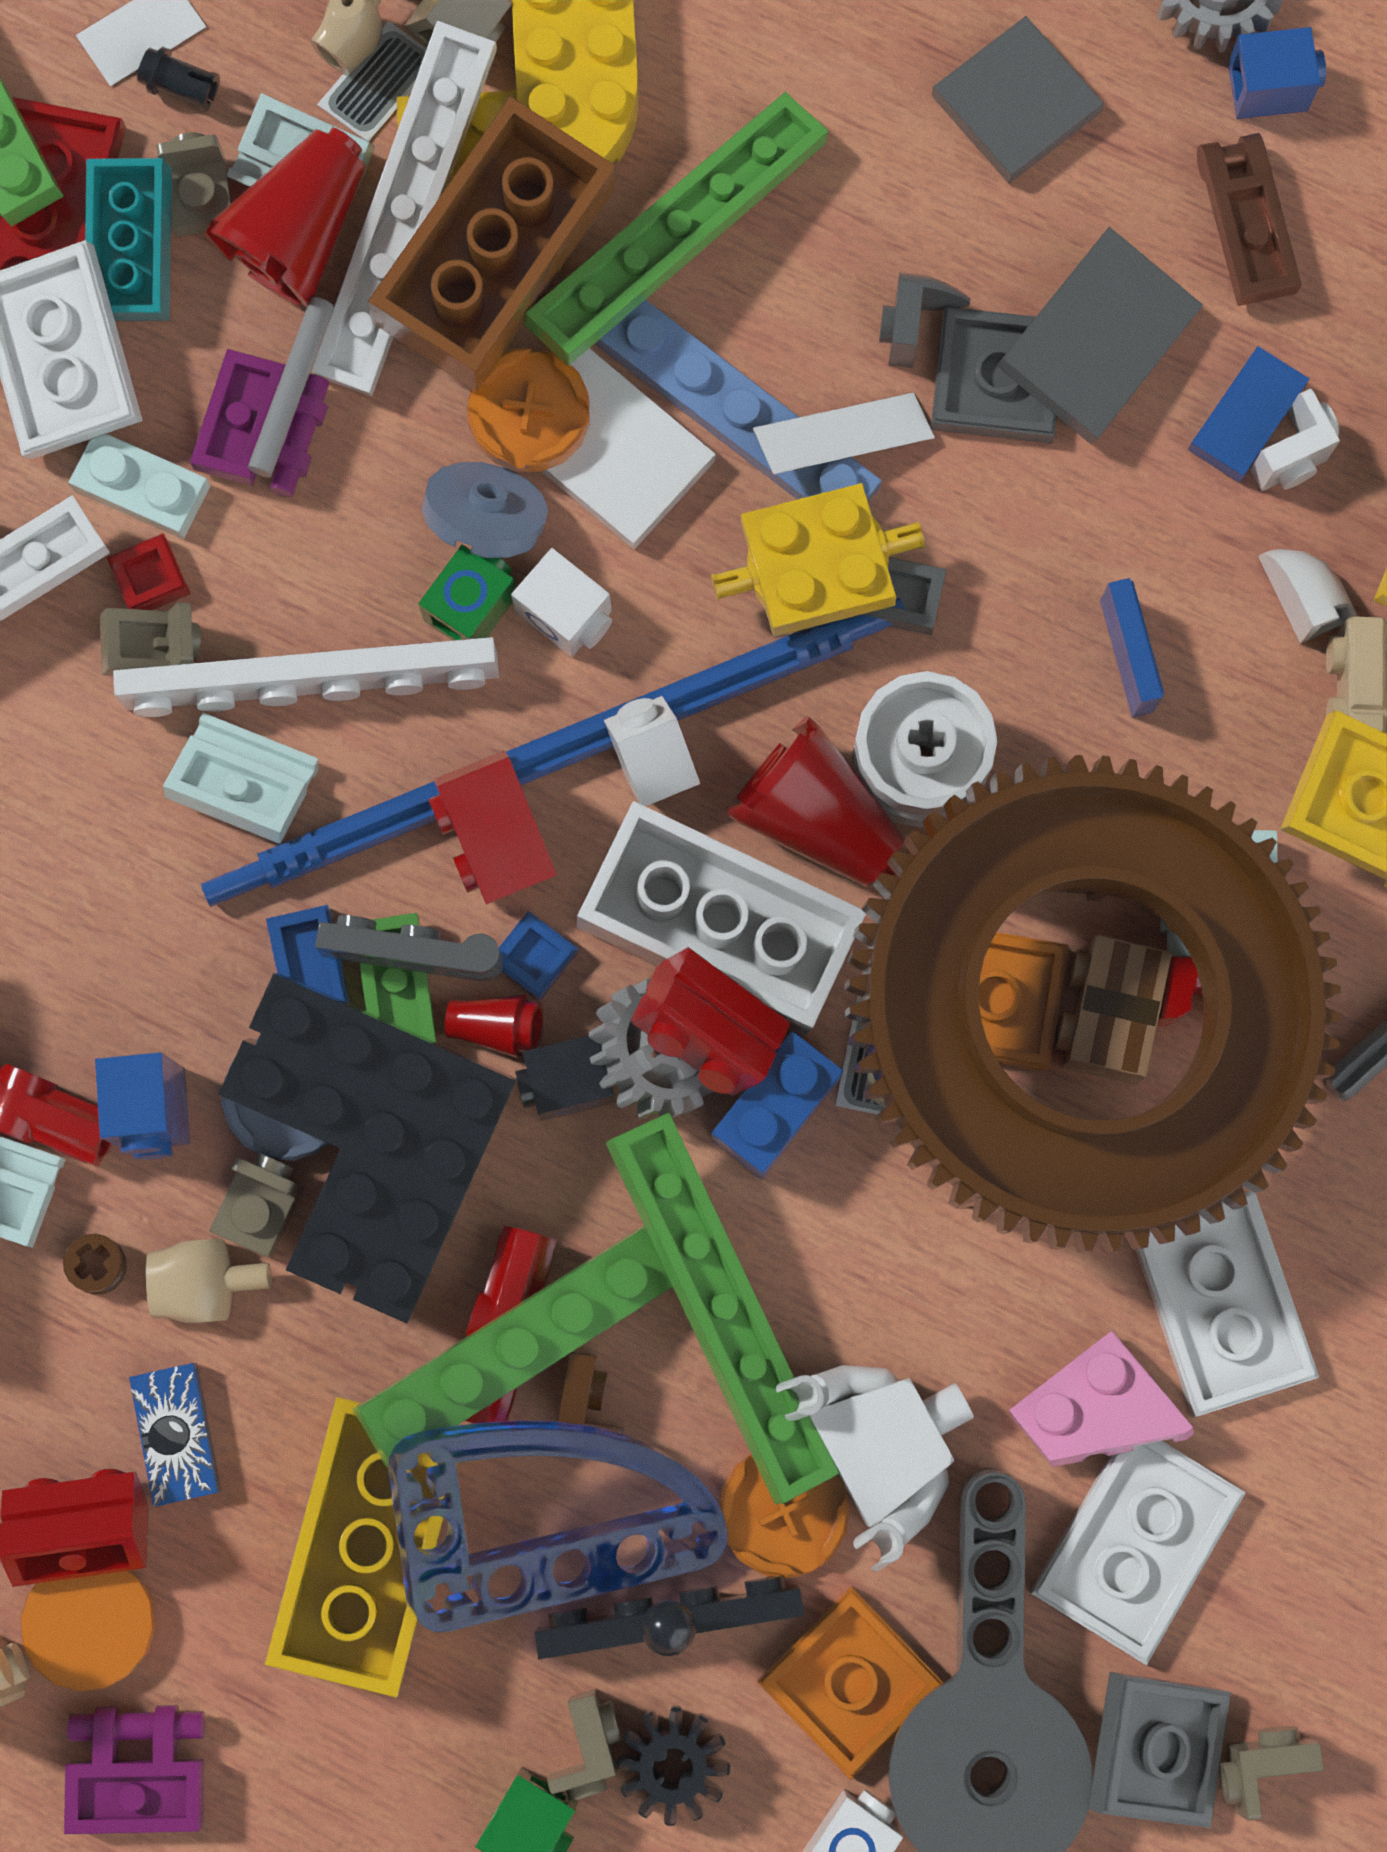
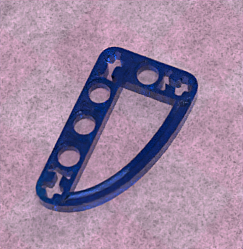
(536, 1557)

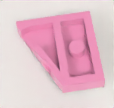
(1098, 1406)

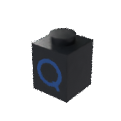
(563, 1079)

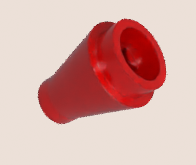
(497, 1023)

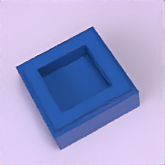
(535, 955)

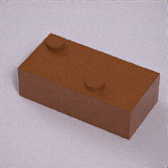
(492, 243)

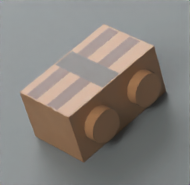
(1114, 1009)

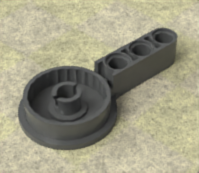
(991, 1712)

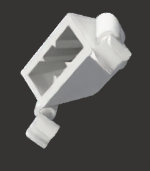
(883, 1446)

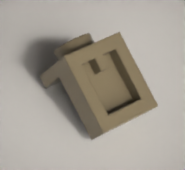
(198, 181)
(257, 1205)

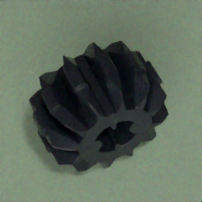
(690, 1780)

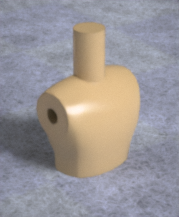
(348, 33)
(197, 1281)

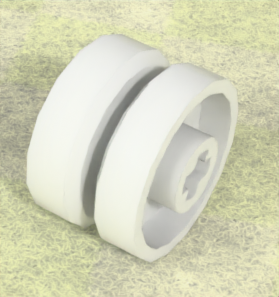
(927, 712)

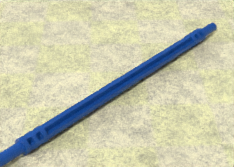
(545, 755)

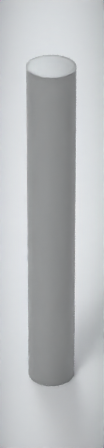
(290, 387)

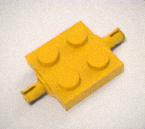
(817, 560)

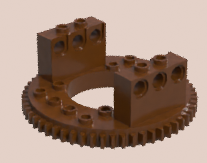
(1098, 839)

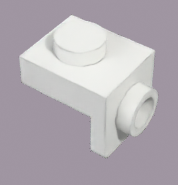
(1295, 457)

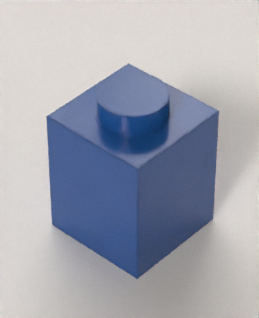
(1275, 72)

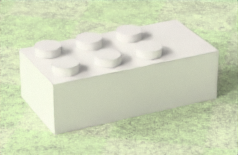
(754, 923)

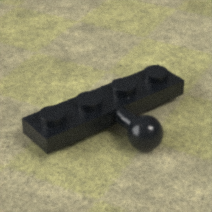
(668, 1625)

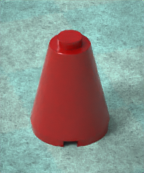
(293, 215)
(819, 808)

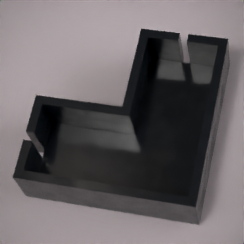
(406, 1130)

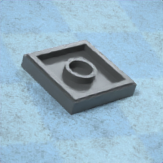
(1017, 99)
(975, 393)
(1159, 1750)

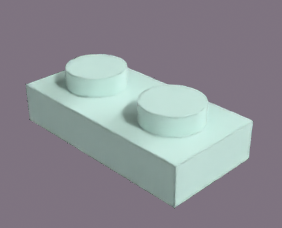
(139, 484)

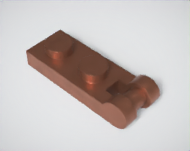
(1249, 220)

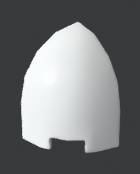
(1308, 592)

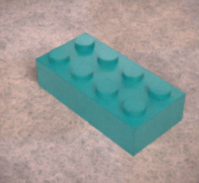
(132, 233)

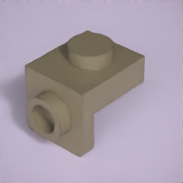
(148, 638)
(596, 1731)
(1275, 1754)

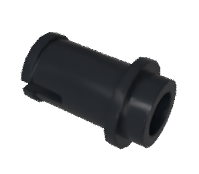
(177, 78)

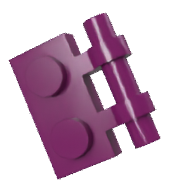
(237, 417)
(134, 1794)

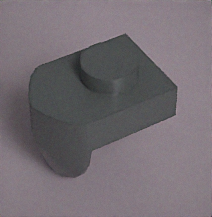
(901, 321)

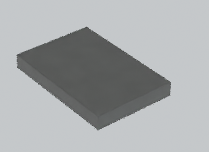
(1100, 335)

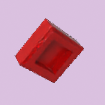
(148, 574)

